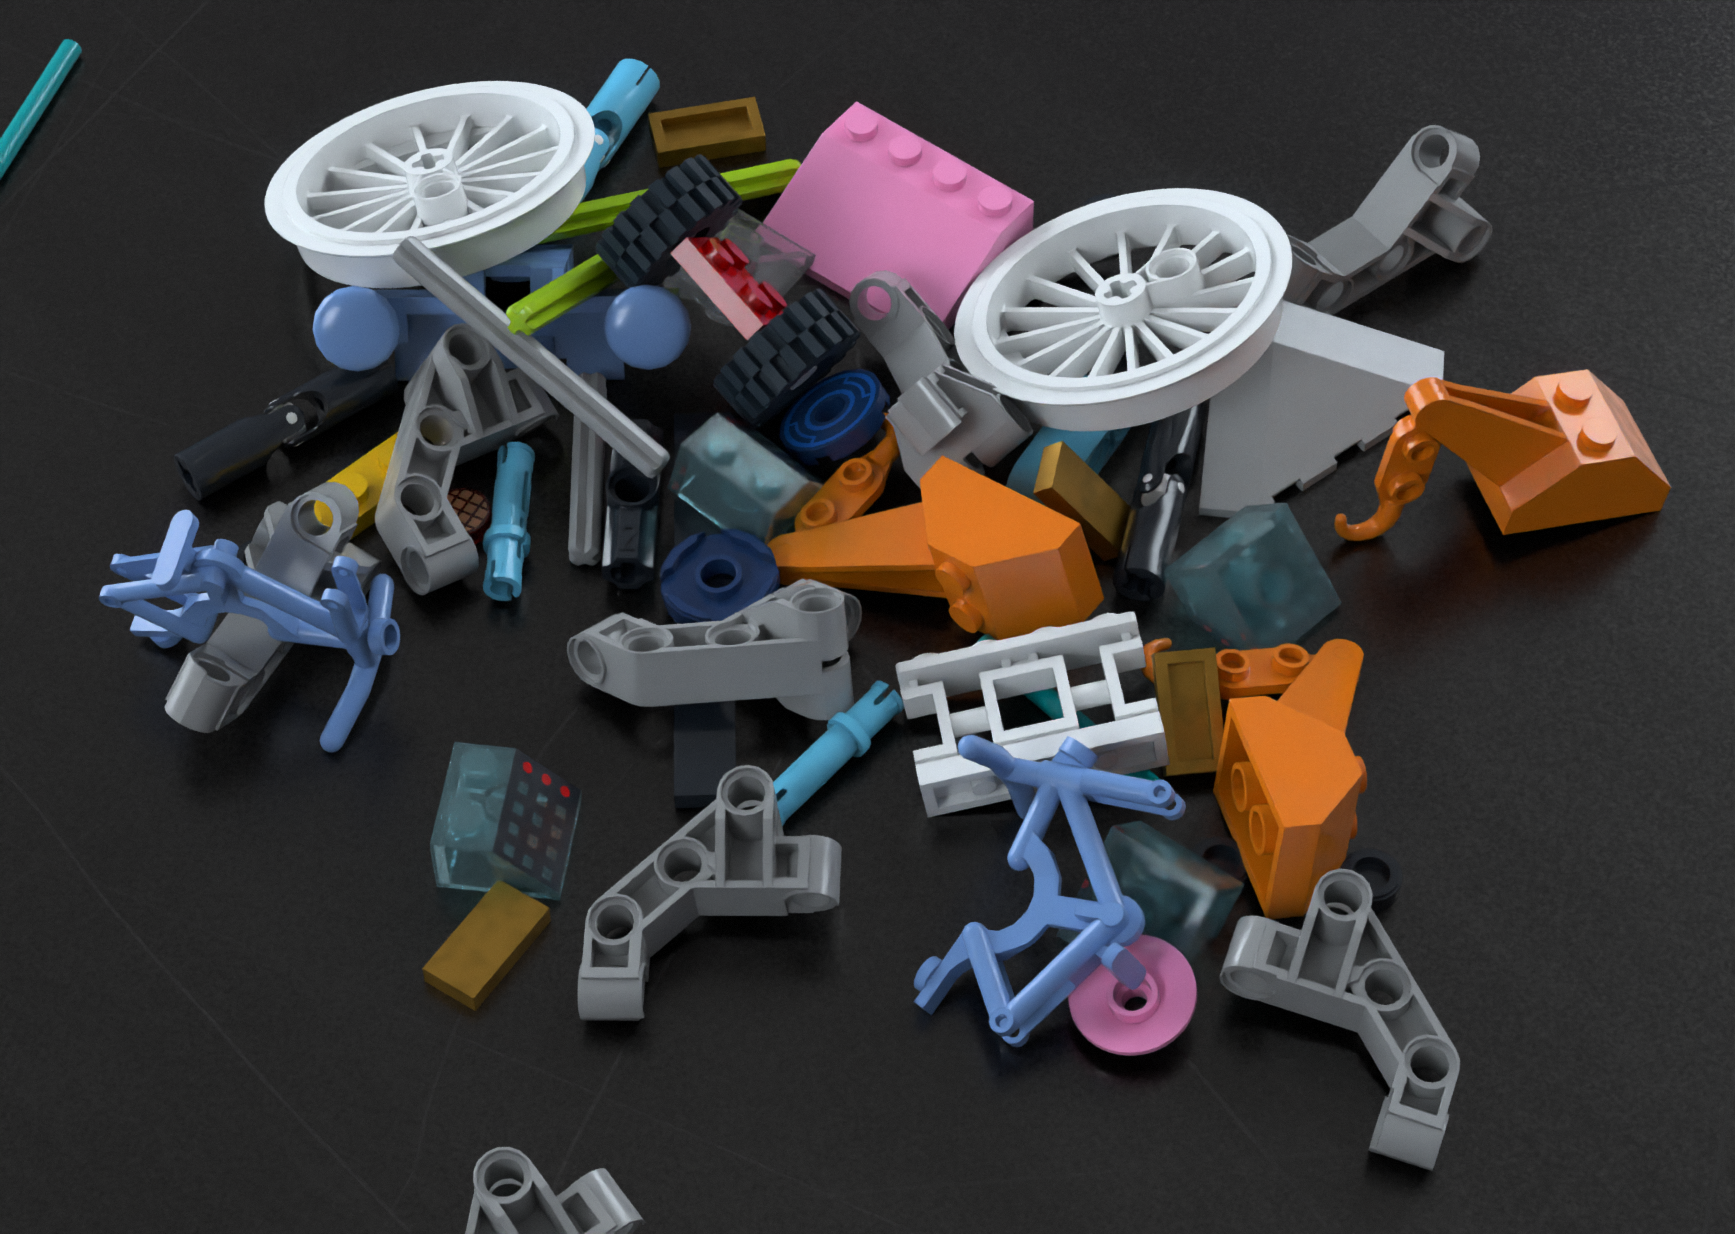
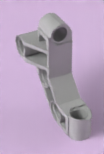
(1398, 225)
(940, 403)
(466, 410)
(776, 648)
(241, 655)
(741, 870)
(1327, 977)
(517, 1200)

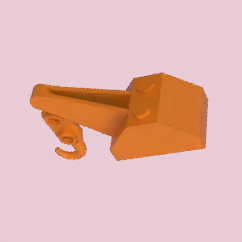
(1540, 455)
(970, 540)
(1287, 765)

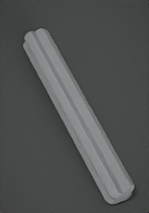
(587, 486)

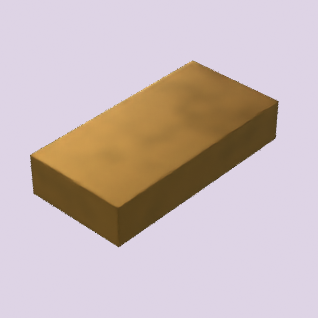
(707, 130)
(1080, 494)
(1189, 709)
(486, 944)

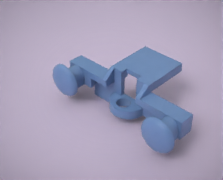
(619, 325)

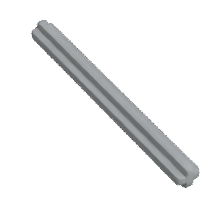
(531, 357)

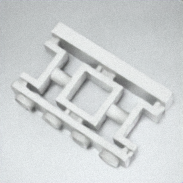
(1021, 667)

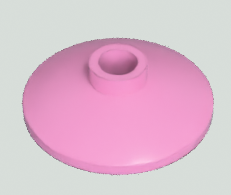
(1167, 988)

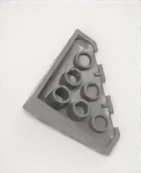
(1305, 404)

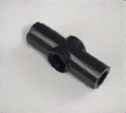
(631, 519)

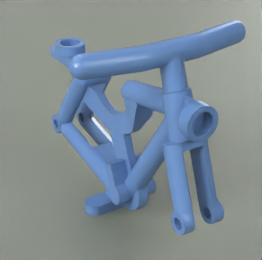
(291, 616)
(1103, 925)

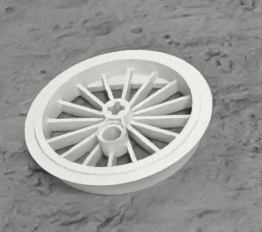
(457, 201)
(1164, 302)

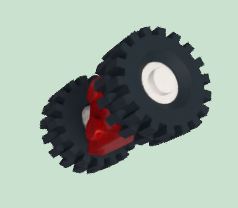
(676, 229)

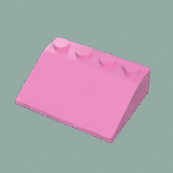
(899, 205)

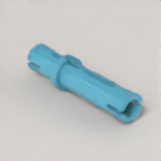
(507, 537)
(846, 737)

